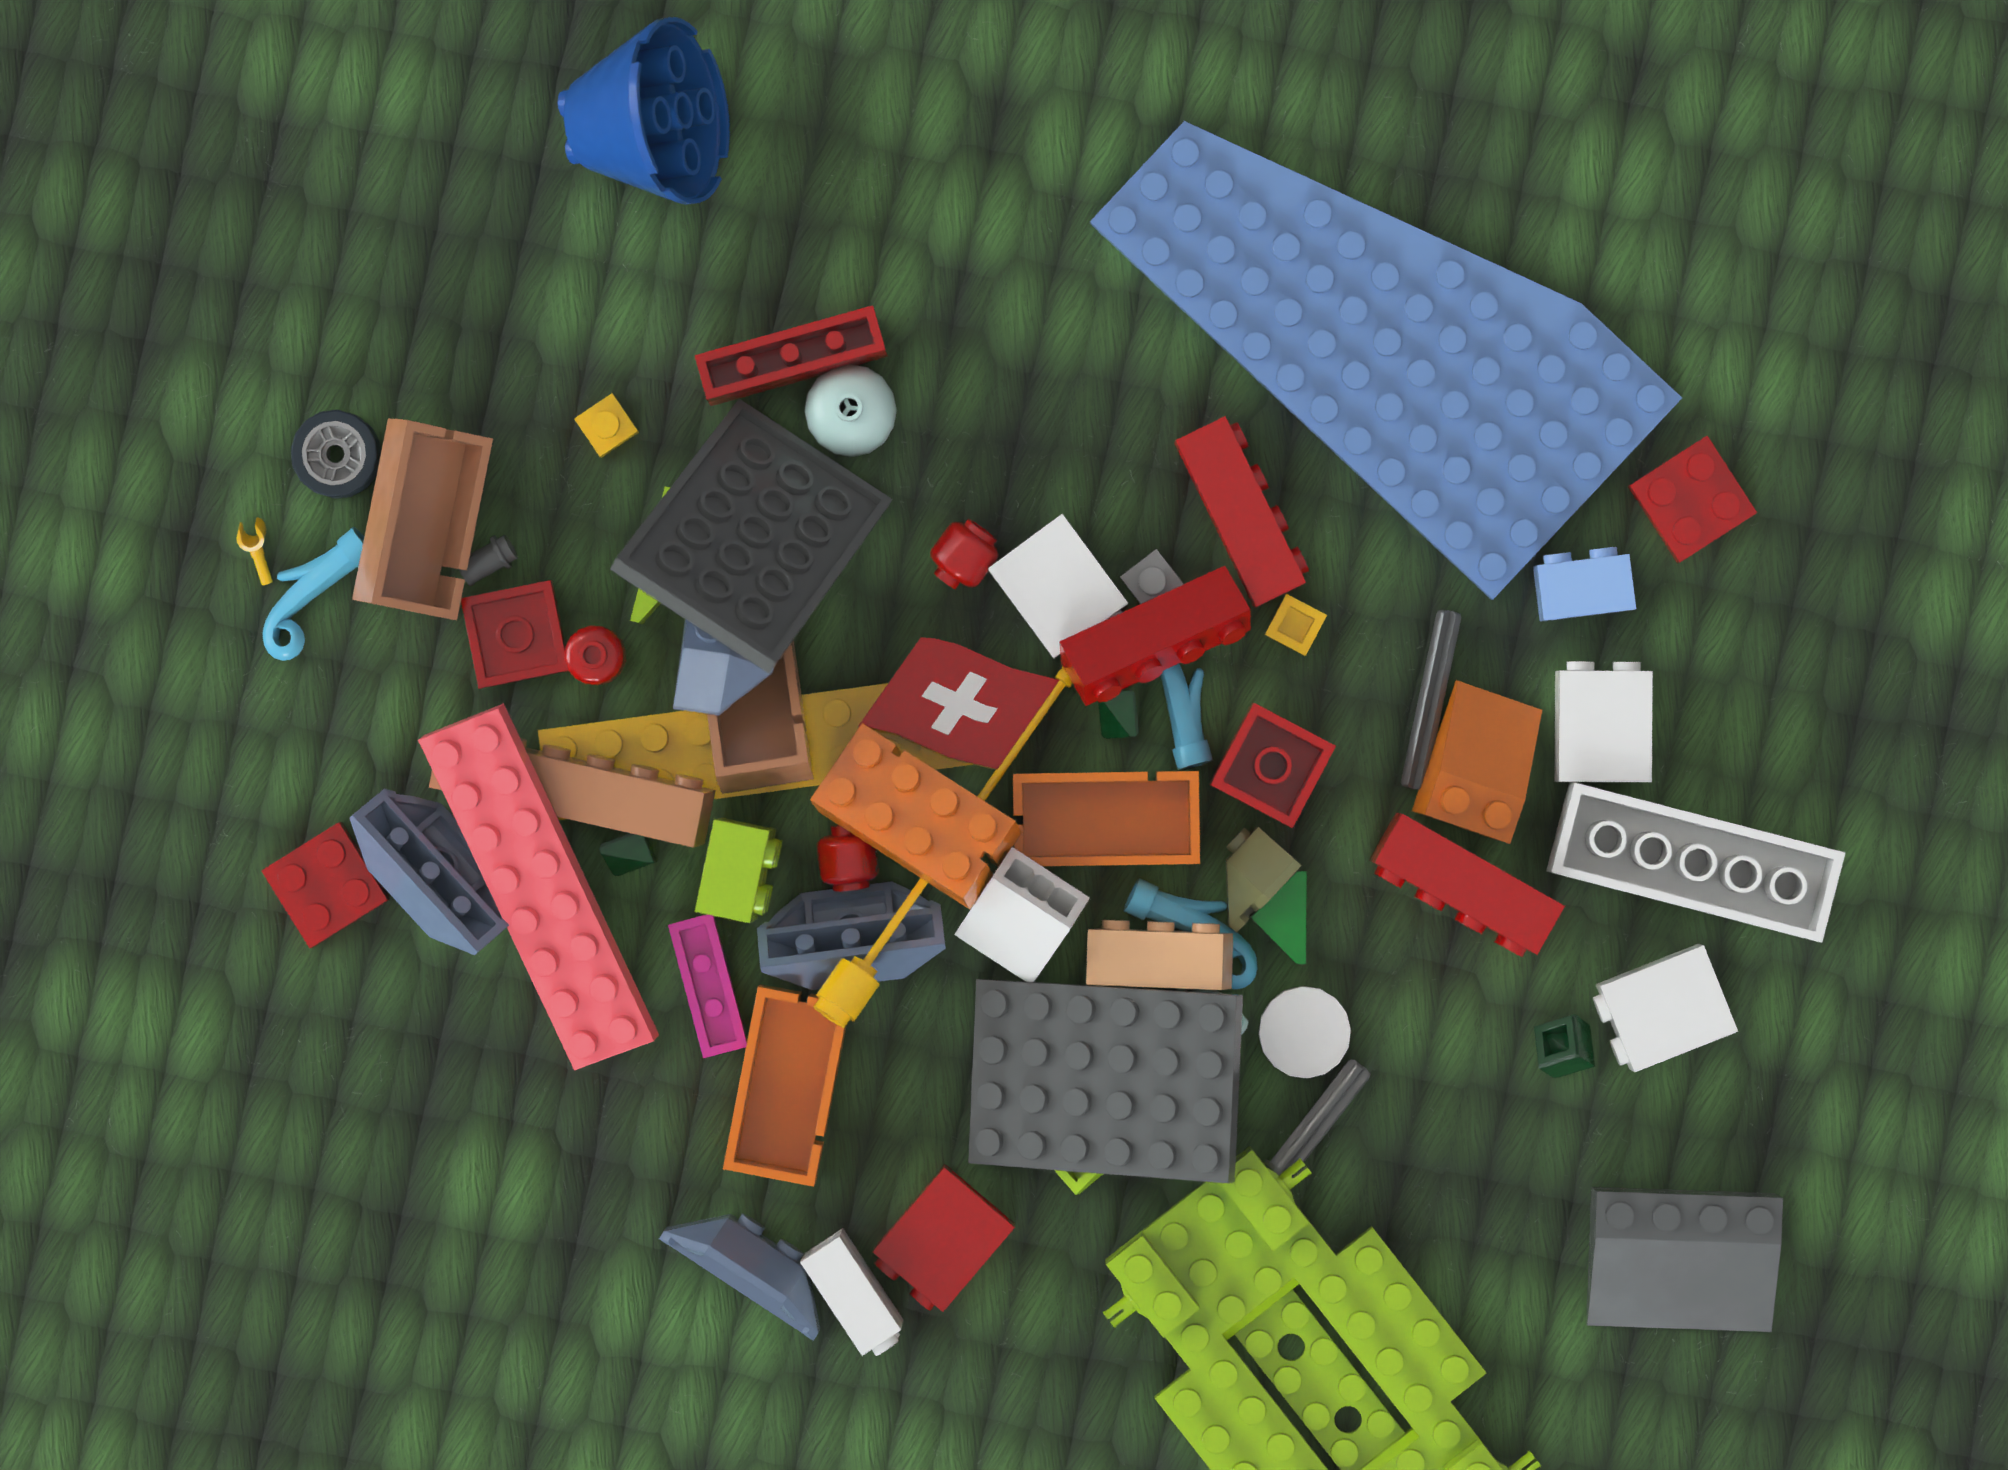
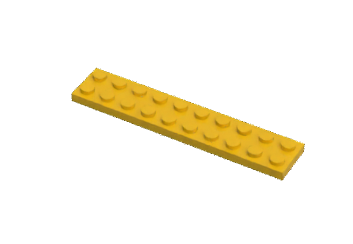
(682, 741)

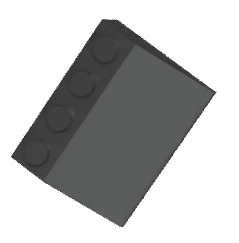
(1683, 1259)

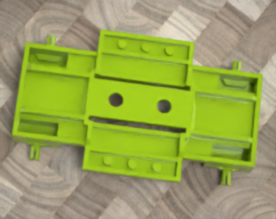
(1229, 1268)

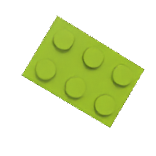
(738, 870)

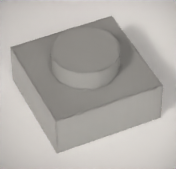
(1150, 578)

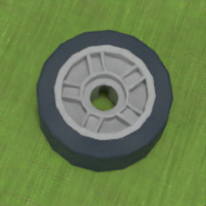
(311, 454)

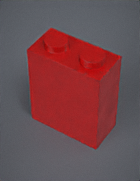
(942, 1239)

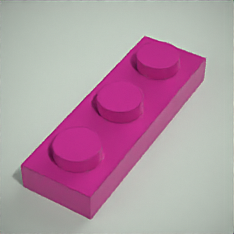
(708, 985)

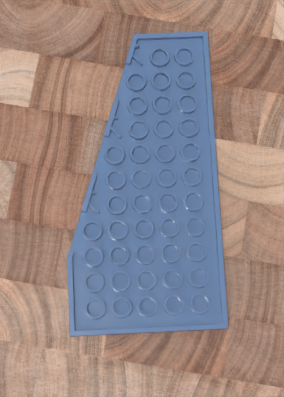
(1415, 361)

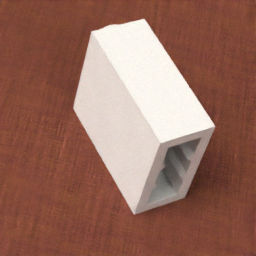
(1057, 584)
(1603, 723)
(1022, 916)
(1664, 1008)
(853, 1293)

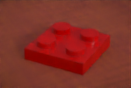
(1692, 499)
(515, 634)
(325, 885)

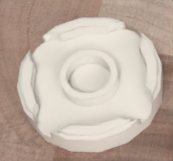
(1304, 1032)

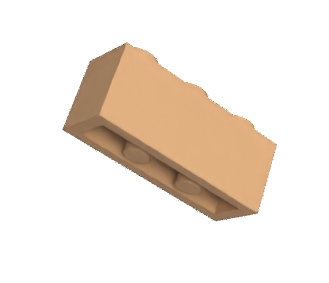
(1159, 956)

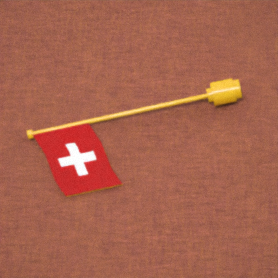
(961, 710)

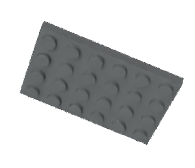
(752, 535)
(1106, 1080)

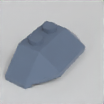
(712, 674)
(428, 869)
(826, 925)
(752, 1265)

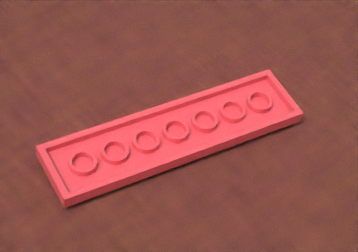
(538, 887)

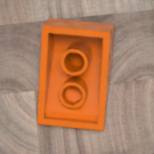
(1480, 763)

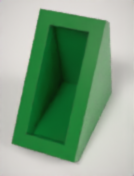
(1285, 917)

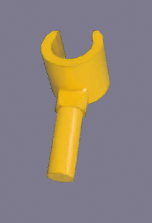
(254, 546)

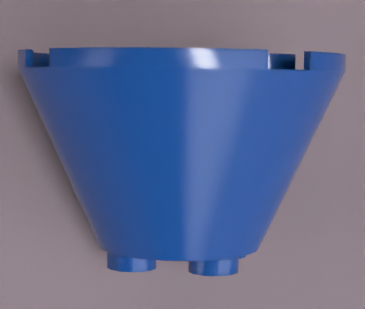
(652, 114)

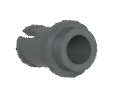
(489, 559)

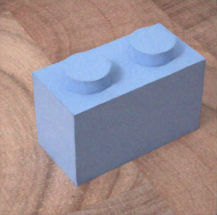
(1584, 586)

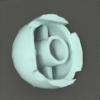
(855, 433)

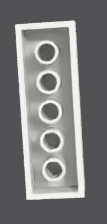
(1695, 862)

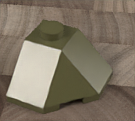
(1254, 874)

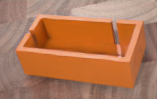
(915, 815)
(1108, 818)
(784, 1088)

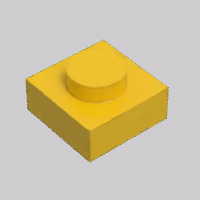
(606, 425)
(1295, 625)

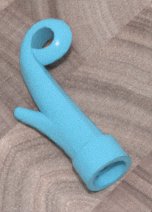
(312, 581)
(1185, 717)
(1149, 902)

